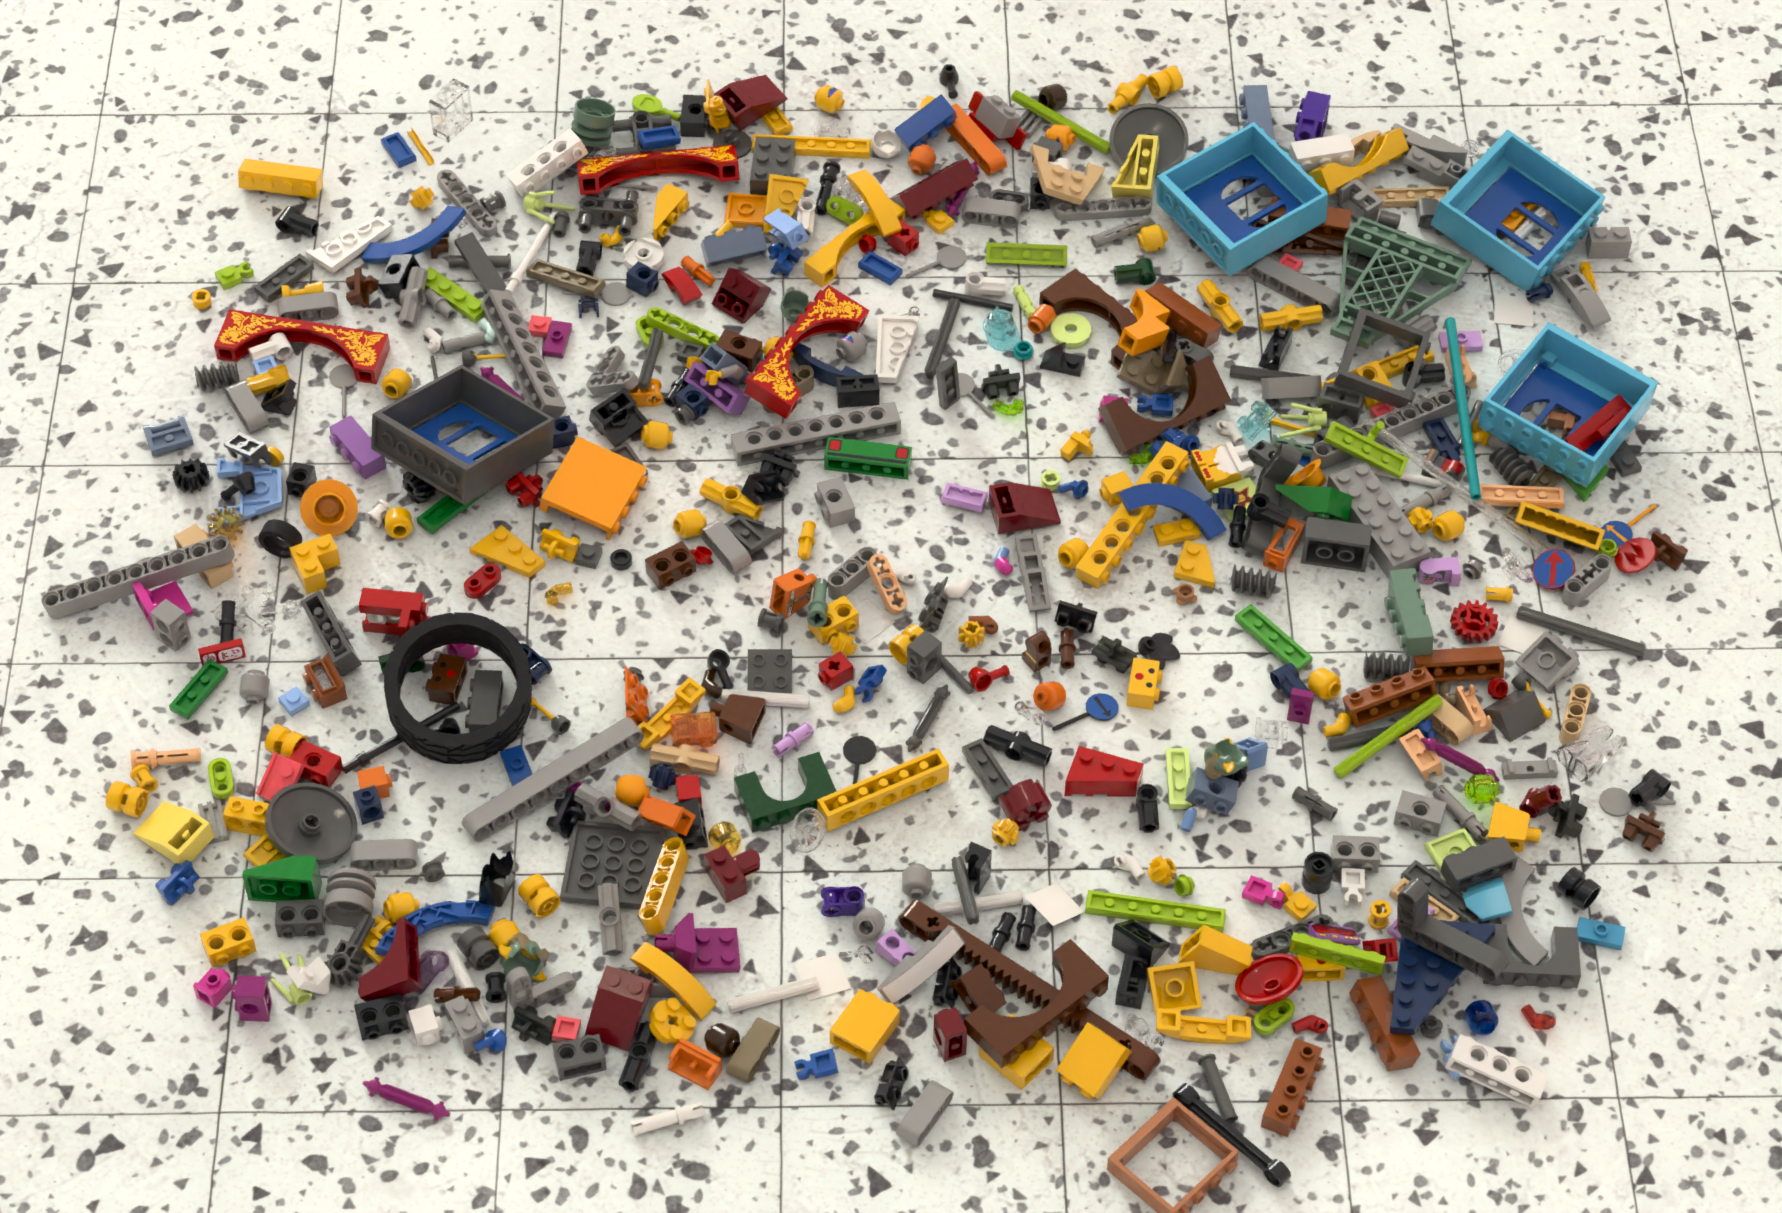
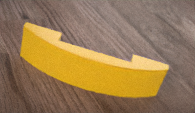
(877, 201)
(685, 700)
(675, 978)
(1203, 1029)

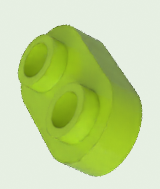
(843, 209)
(645, 331)
(221, 780)
(1271, 1016)

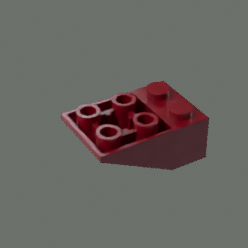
(750, 99)
(1021, 507)

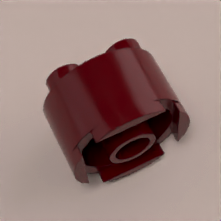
(1026, 803)

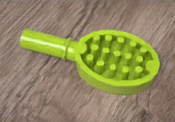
(652, 106)

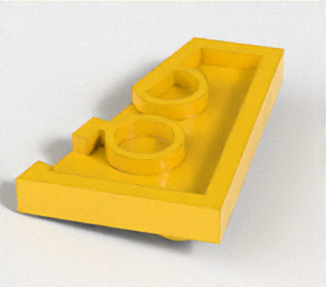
(783, 193)
(508, 550)

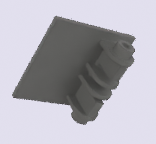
(935, 607)
(770, 670)

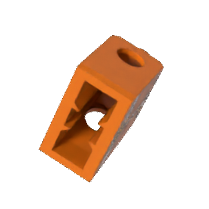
(791, 592)

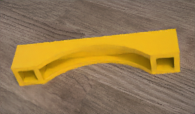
(1384, 148)
(823, 265)

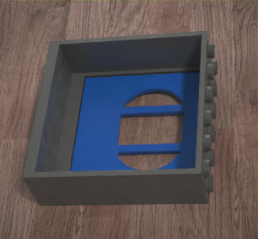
(411, 425)

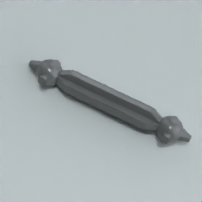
(927, 718)

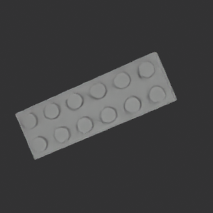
(1393, 537)

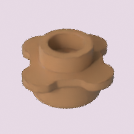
(1184, 589)

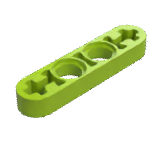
(684, 327)

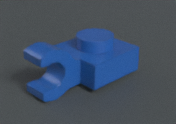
(870, 679)

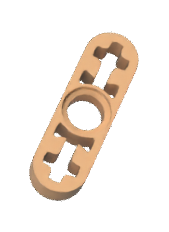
(889, 575)

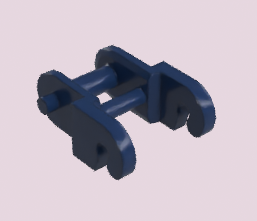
(588, 300)

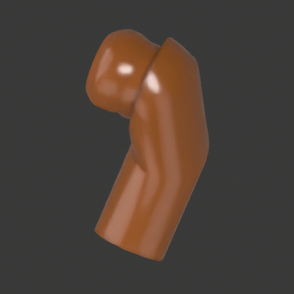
(987, 622)

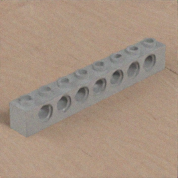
(522, 353)
(813, 433)

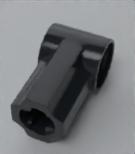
(292, 220)
(588, 255)
(1430, 373)
(1262, 509)
(1651, 786)
(1147, 808)

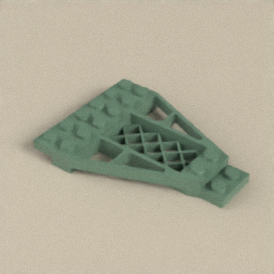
(1401, 252)

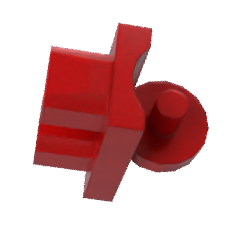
(528, 486)

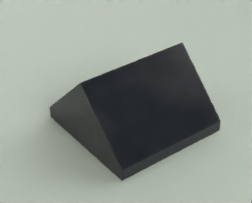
(1138, 941)

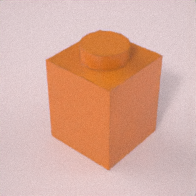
(377, 777)

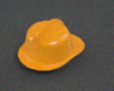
(1309, 476)

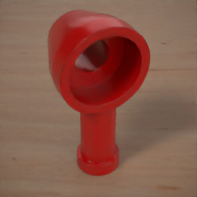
(982, 679)

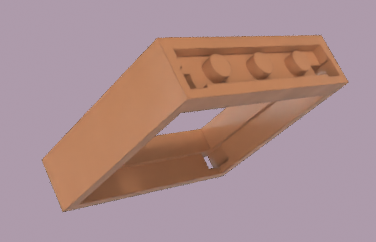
(1172, 1111)

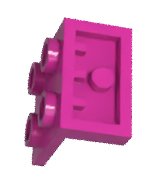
(149, 599)

